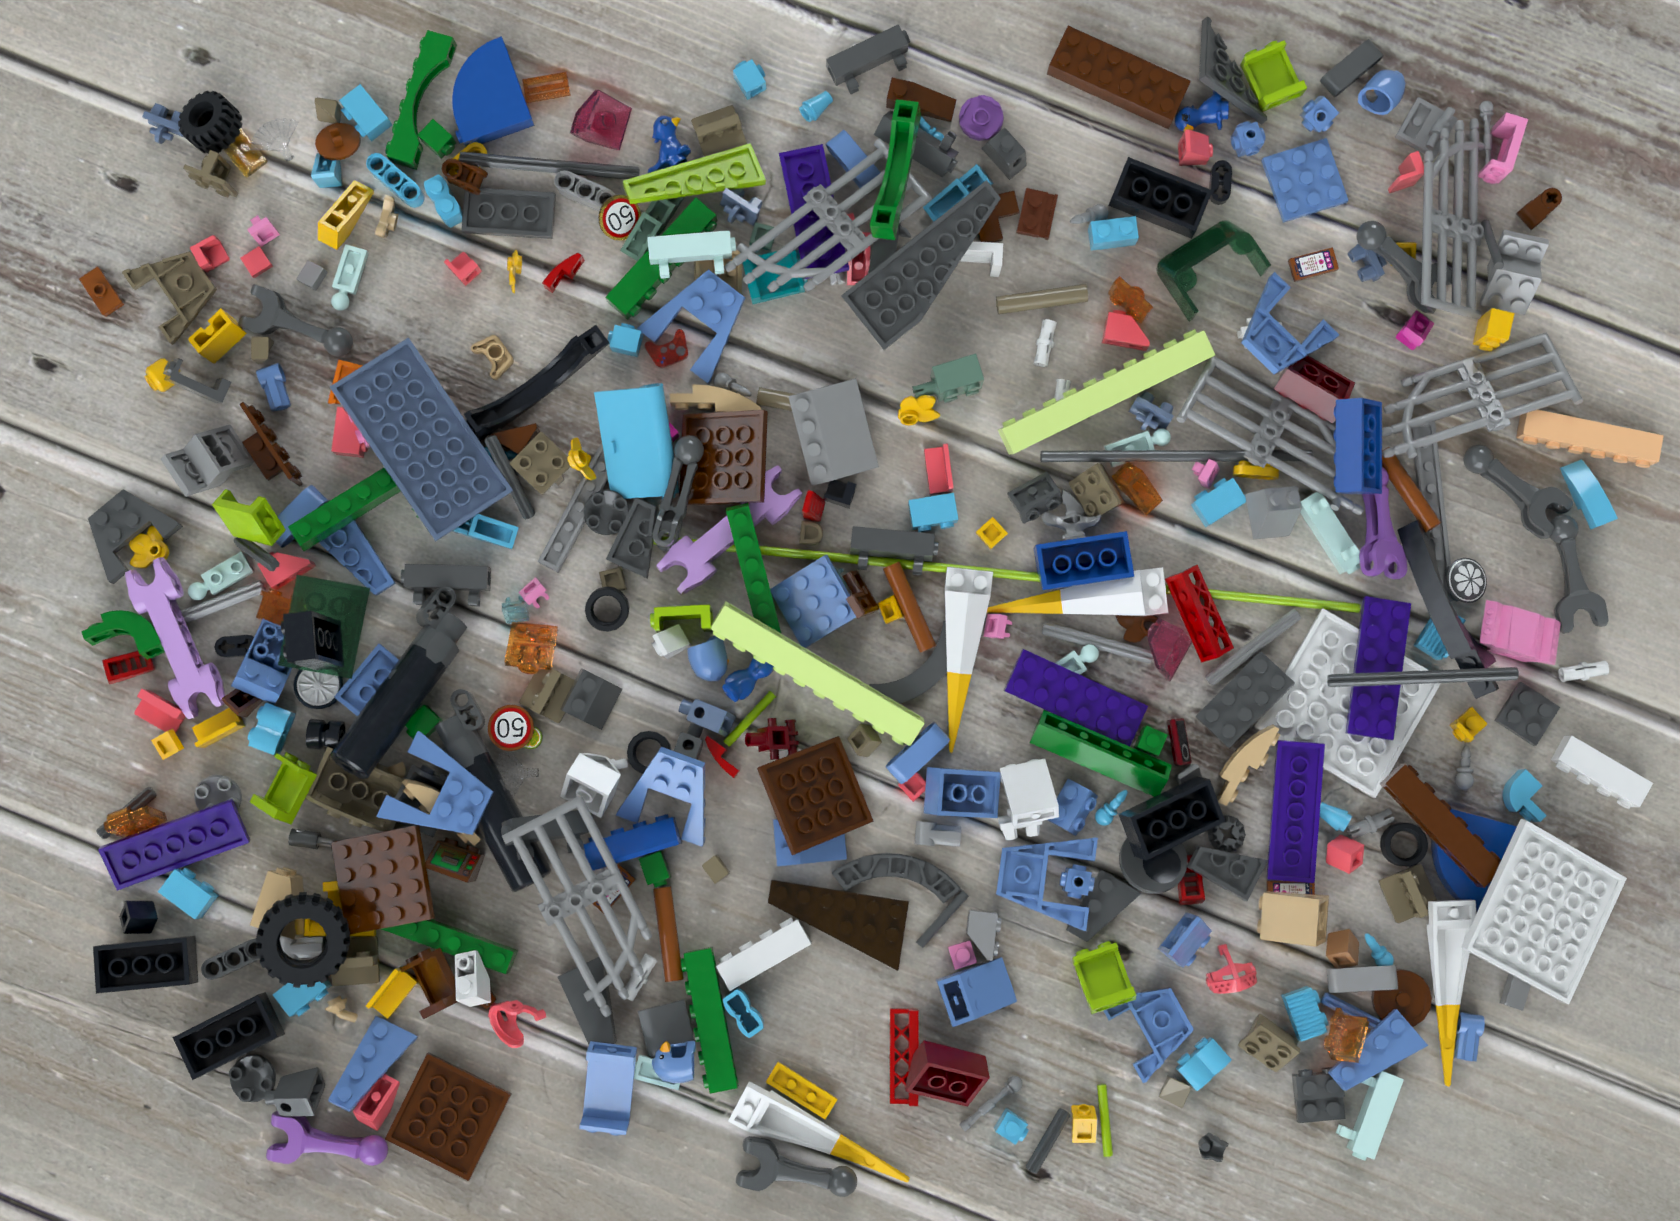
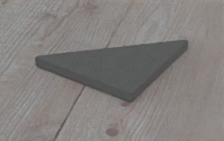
(1223, 75)

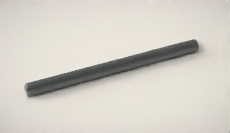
(549, 165)
(1423, 677)

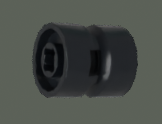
(324, 734)

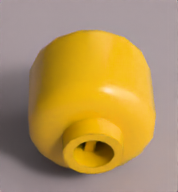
(155, 376)

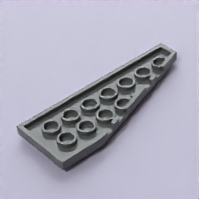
(907, 283)

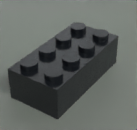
(1160, 198)
(312, 640)
(1171, 818)
(145, 964)
(228, 1035)

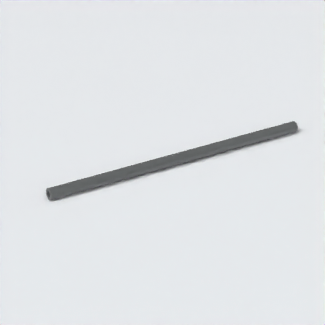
(1156, 456)

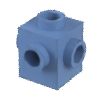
(1326, 111)
(1244, 144)
(1067, 881)

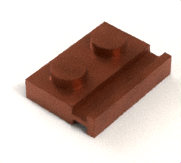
(1037, 213)

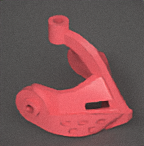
(1215, 980)
(508, 1030)

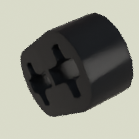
(1225, 182)
(233, 640)

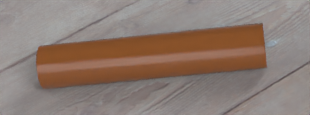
(1410, 493)
(909, 607)
(668, 934)

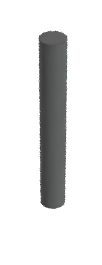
(1492, 244)
(942, 919)

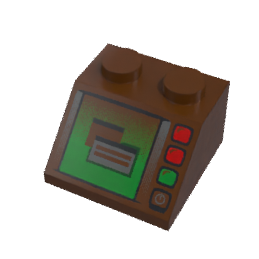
(455, 860)

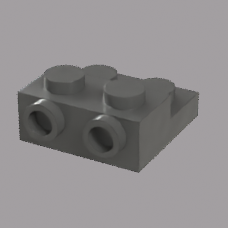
(1317, 1096)

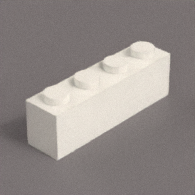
(1601, 772)
(763, 954)

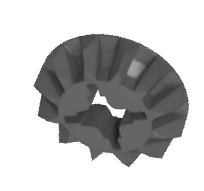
(1229, 845)

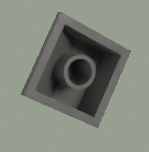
(591, 699)

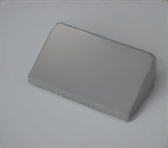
(1515, 992)

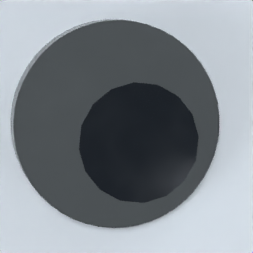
(1155, 874)

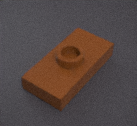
(101, 291)

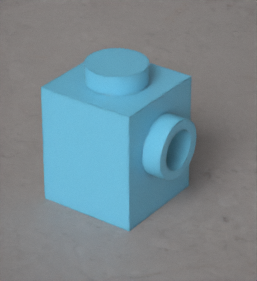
(749, 78)
(625, 340)
(1011, 1126)

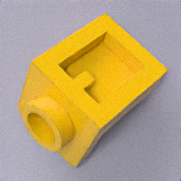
(1467, 725)
(1083, 1123)

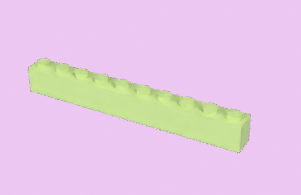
(1105, 392)
(817, 674)

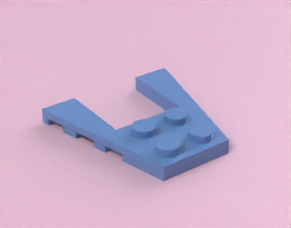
(713, 304)
(1271, 341)
(677, 777)
(459, 802)
(1024, 875)

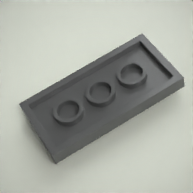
(509, 213)
(1245, 700)

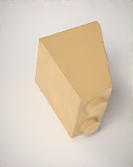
(275, 887)
(1293, 918)

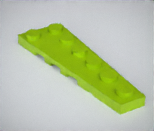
(713, 173)

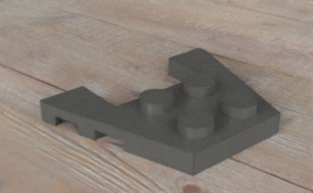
(119, 523)

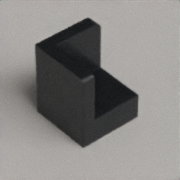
(840, 493)
(138, 917)

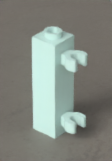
(690, 248)
(1330, 533)
(1373, 1115)

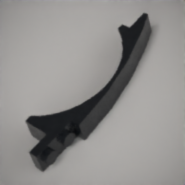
(507, 408)
(1454, 635)

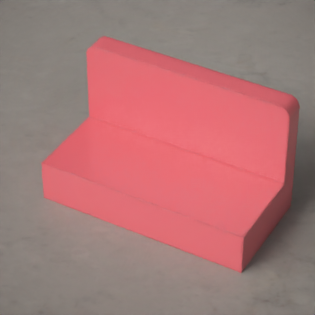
(1411, 171)
(938, 470)
(159, 711)

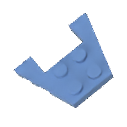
(1162, 1024)

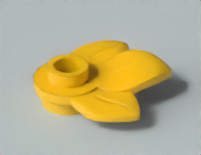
(514, 266)
(917, 410)
(580, 460)
(145, 547)

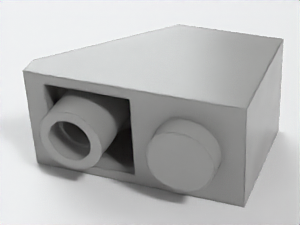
(982, 930)

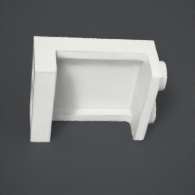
(986, 253)
(1029, 792)

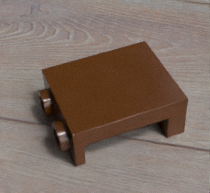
(434, 978)

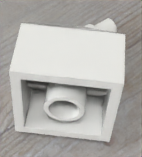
(594, 779)

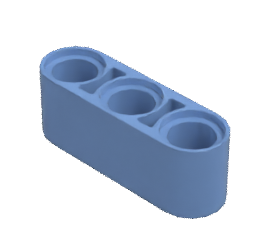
(848, 155)
(302, 505)
(921, 751)

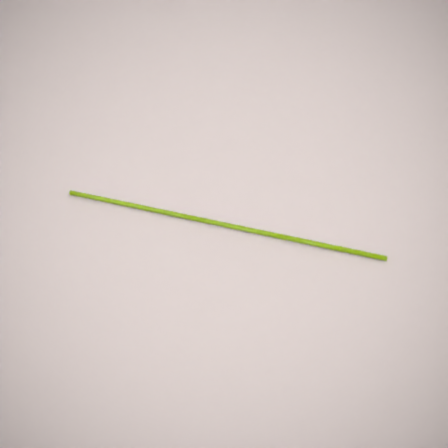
(1033, 576)

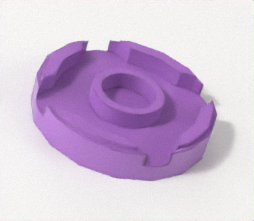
(981, 118)

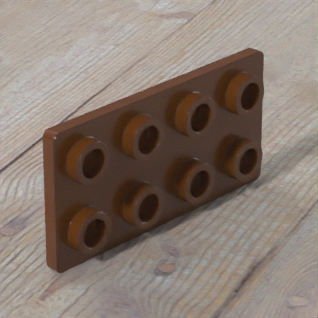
(265, 451)

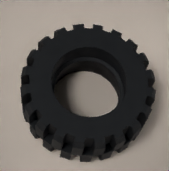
(303, 971)

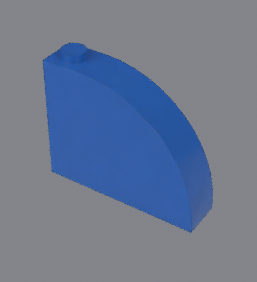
(489, 96)
(1496, 839)

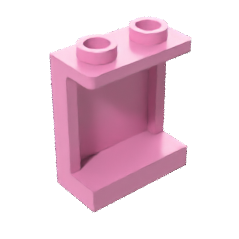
(1511, 130)

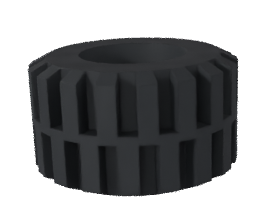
(210, 122)

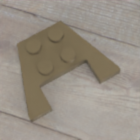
(183, 284)

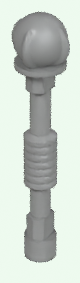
(1486, 109)
(1013, 1085)

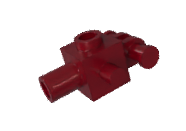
(774, 738)

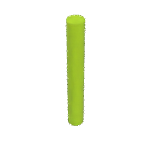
(748, 720)
(1104, 1120)

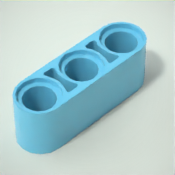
(390, 171)

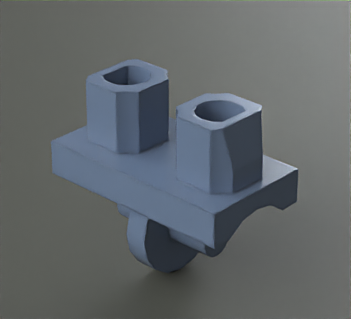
(157, 118)
(740, 208)
(1372, 261)
(1151, 414)

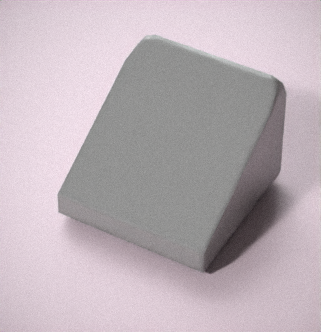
(312, 275)
(1188, 773)

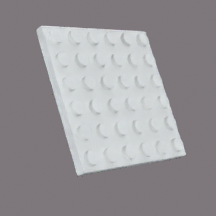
(1319, 712)
(1544, 912)

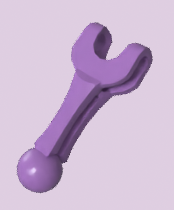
(1381, 542)
(306, 1139)

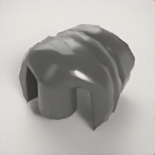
(1212, 1147)

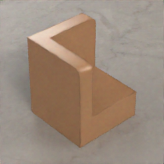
(1342, 949)

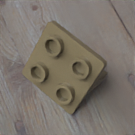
(719, 131)
(213, 174)
(541, 463)
(1096, 491)
(547, 693)
(1408, 893)
(361, 963)
(1269, 1044)

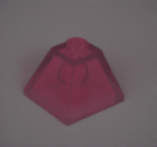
(601, 121)
(1167, 647)

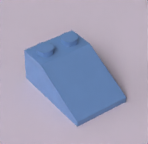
(962, 792)
(828, 851)
(1186, 939)

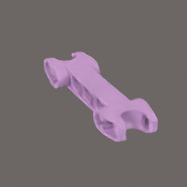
(698, 555)
(161, 604)

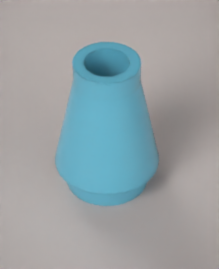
(815, 106)
(1335, 817)

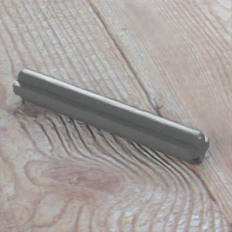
(507, 471)

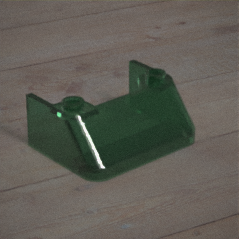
(1176, 268)

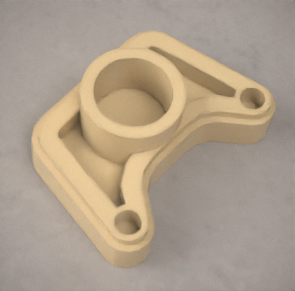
(388, 218)
(496, 353)

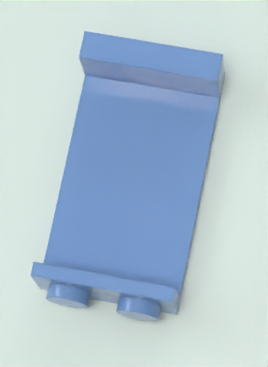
(608, 1088)

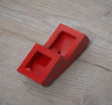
(567, 267)
(717, 752)

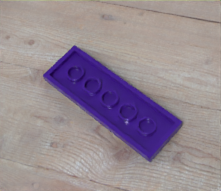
(802, 172)
(1378, 649)
(1075, 697)
(1295, 811)
(174, 844)

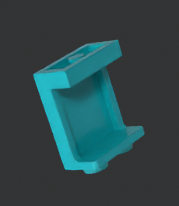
(758, 288)

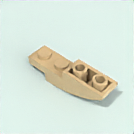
(709, 396)
(1250, 753)
(427, 797)

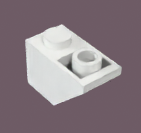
(670, 642)
(471, 979)

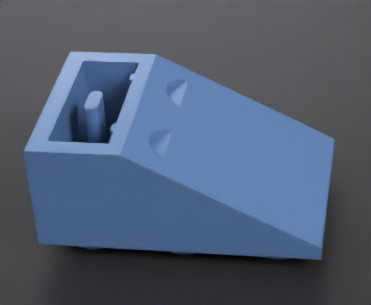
(259, 670)
(976, 991)

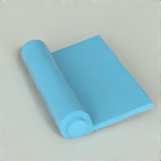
(636, 440)

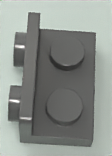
(1035, 497)

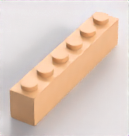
(1590, 437)

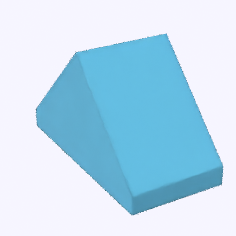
(326, 172)

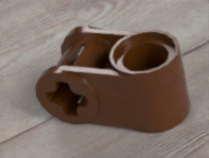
(468, 177)
(1538, 208)

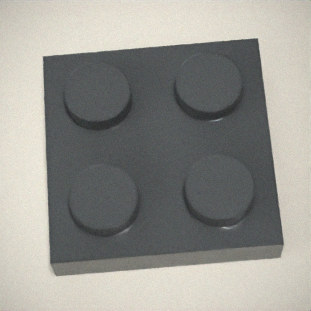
(1527, 713)

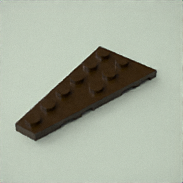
(859, 920)

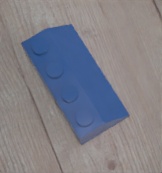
(1358, 446)
(1083, 560)
(635, 842)

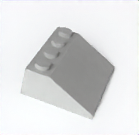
(833, 431)

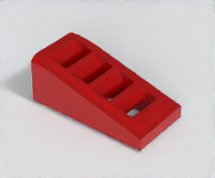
(813, 506)
(107, 663)
(1199, 888)

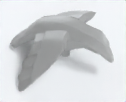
(1074, 520)

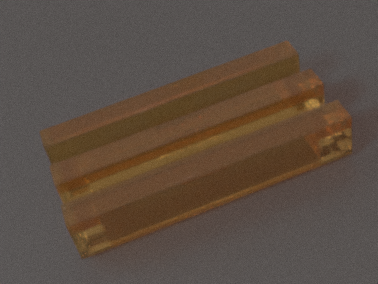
(547, 95)

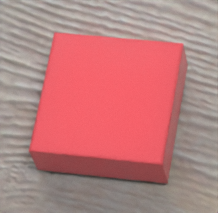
(256, 262)
(914, 786)

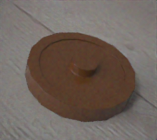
(1410, 999)

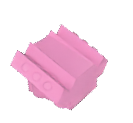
(1519, 633)

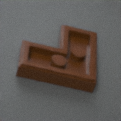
(1006, 207)
(861, 600)

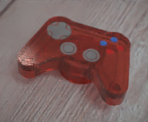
(669, 353)

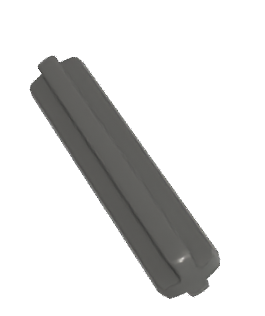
(257, 553)
(136, 803)
(1047, 1141)

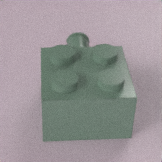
(953, 379)

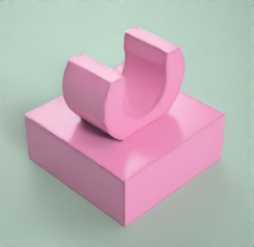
(262, 230)
(1206, 473)
(533, 591)
(996, 626)

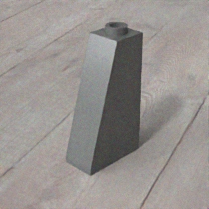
(588, 1014)

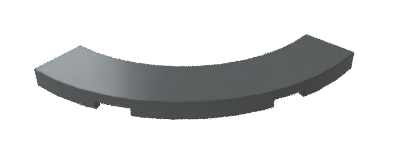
(921, 679)
(897, 866)

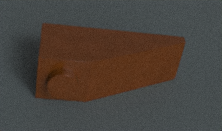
(931, 102)

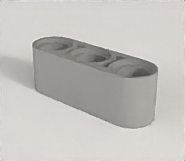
(577, 185)
(1362, 979)

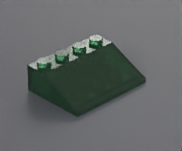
(338, 601)

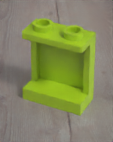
(1272, 76)
(251, 522)
(701, 612)
(287, 789)
(1103, 977)

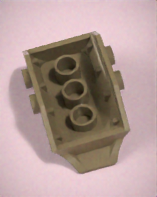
(354, 797)

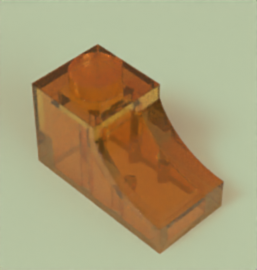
(1137, 487)

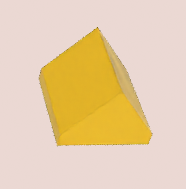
(890, 609)

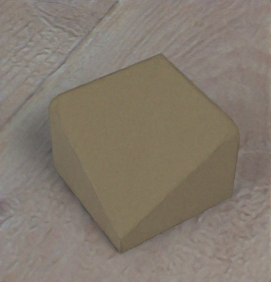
(328, 110)
(260, 349)
(864, 740)
(715, 869)
(1175, 1091)

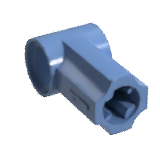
(272, 381)
(1468, 1031)

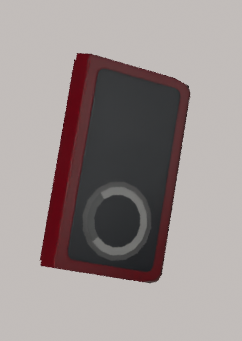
(1179, 741)

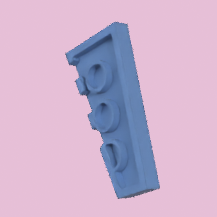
(359, 557)
(1383, 1047)
(374, 1056)

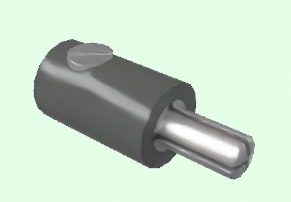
(308, 839)

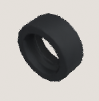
(607, 626)
(636, 740)
(1422, 846)

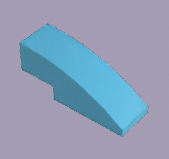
(956, 192)
(1588, 494)
(489, 530)

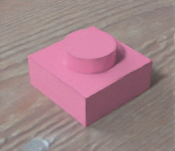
(962, 954)

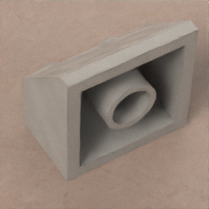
(1273, 511)

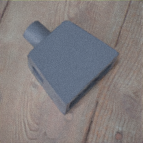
(713, 719)

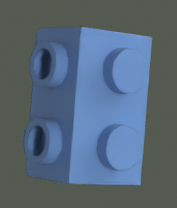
(1074, 806)

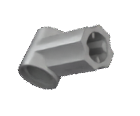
(930, 834)
(303, 947)

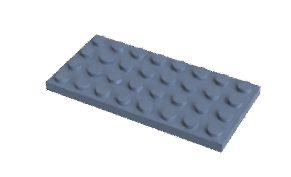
(421, 439)

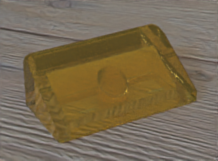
(244, 158)

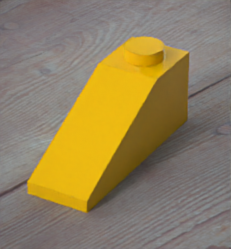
(343, 215)

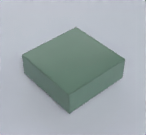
(758, 231)

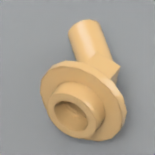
(337, 1007)

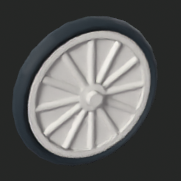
(316, 689)

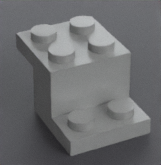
(1519, 278)
(207, 460)

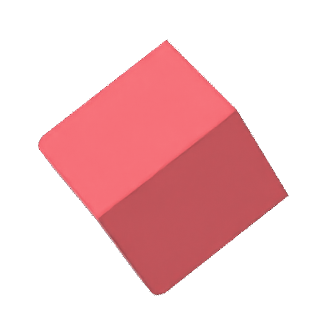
(210, 253)
(463, 268)
(1345, 854)

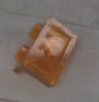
(273, 606)
(1346, 1036)

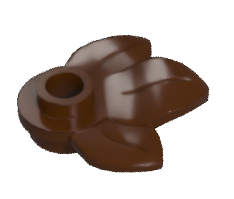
(1135, 626)

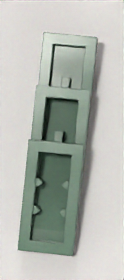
(648, 225)

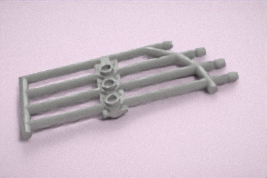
(830, 215)
(1453, 224)
(1481, 394)
(1270, 429)
(583, 894)

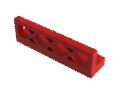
(1197, 616)
(913, 1044)

